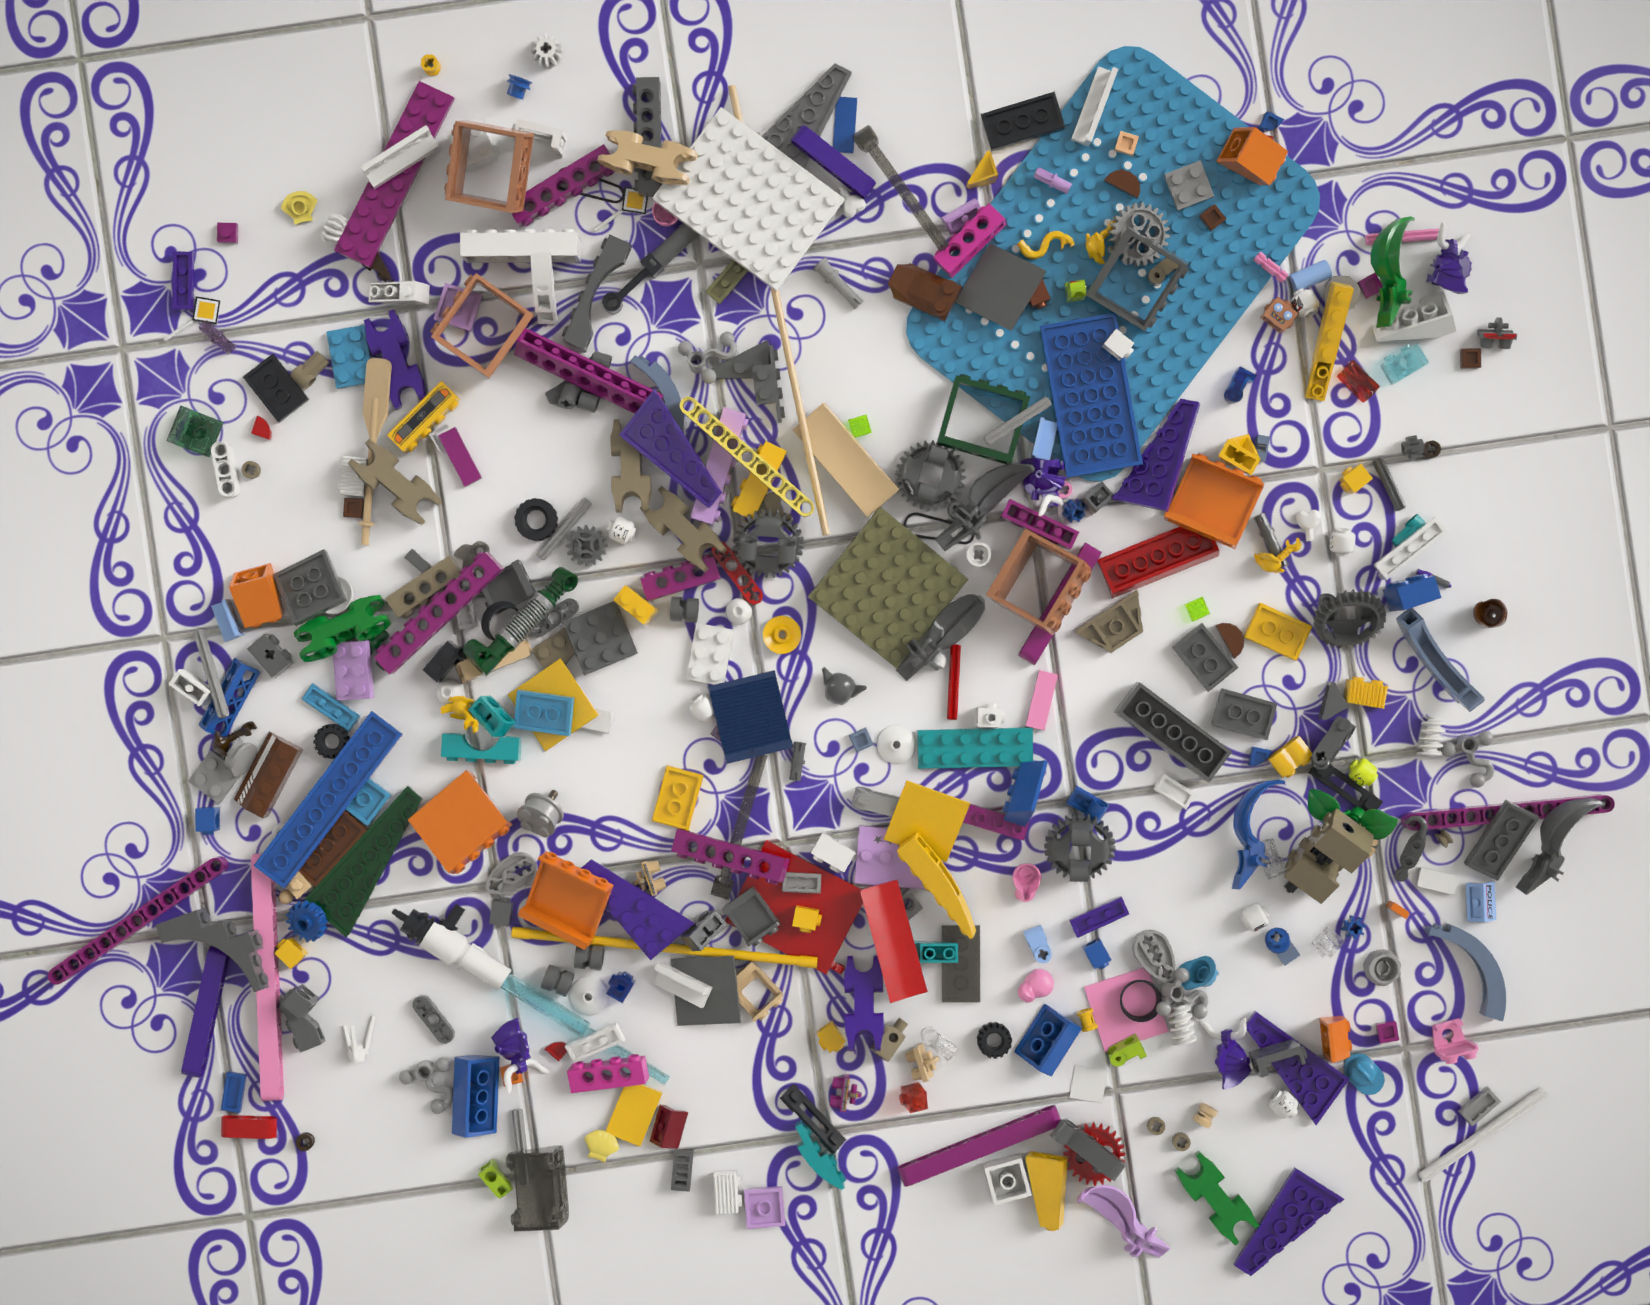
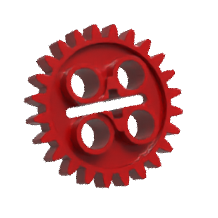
(1085, 1169)

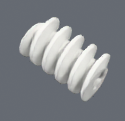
(1432, 736)
(1182, 1024)

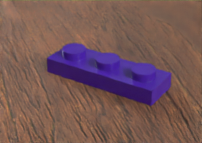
(183, 281)
(1099, 917)

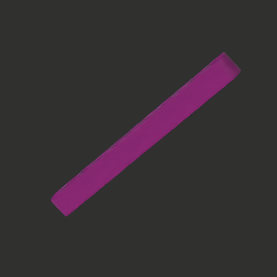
(1479, 812)
(130, 924)

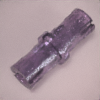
(217, 337)

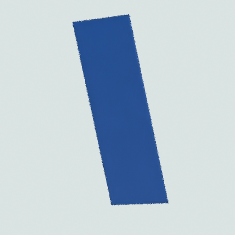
(845, 124)

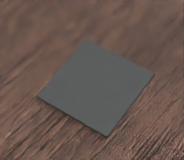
(1000, 287)
(723, 1001)

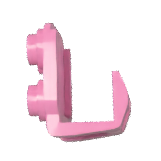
(1457, 1047)

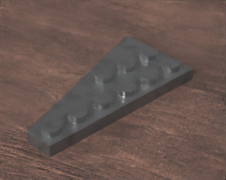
(810, 110)

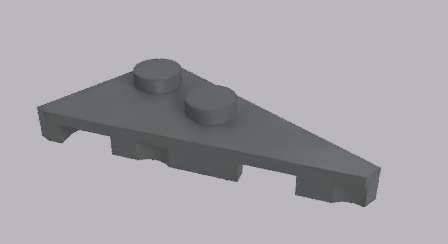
(741, 365)

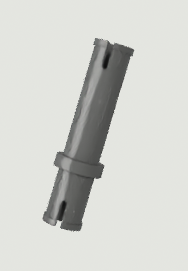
(1269, 536)

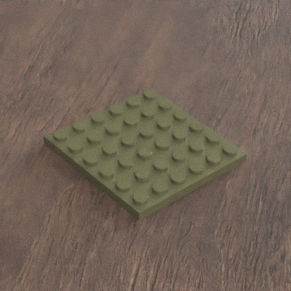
(887, 587)

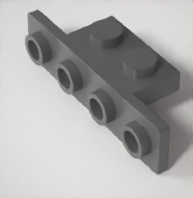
(766, 384)

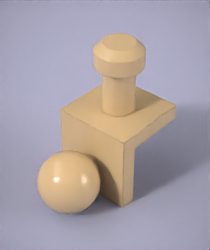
(297, 887)

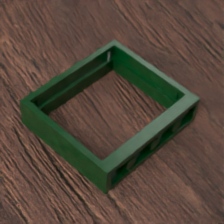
(970, 448)

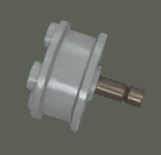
(540, 813)

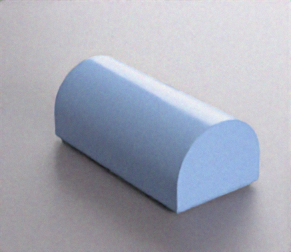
(1310, 275)

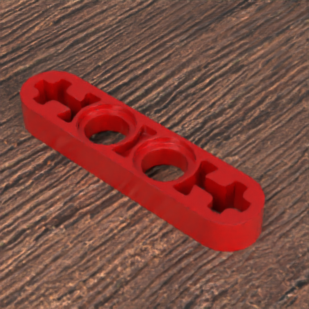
(734, 575)

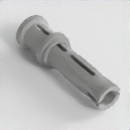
(832, 276)

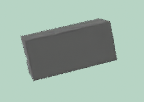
(417, 561)

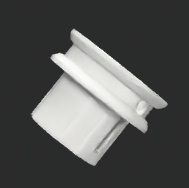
(978, 546)

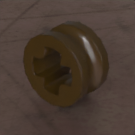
(1436, 452)
(305, 1147)

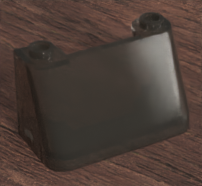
(539, 1188)

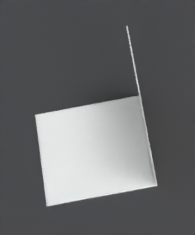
(435, 432)

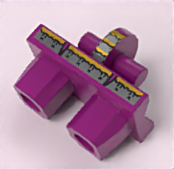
(840, 1101)

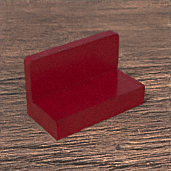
(668, 1127)

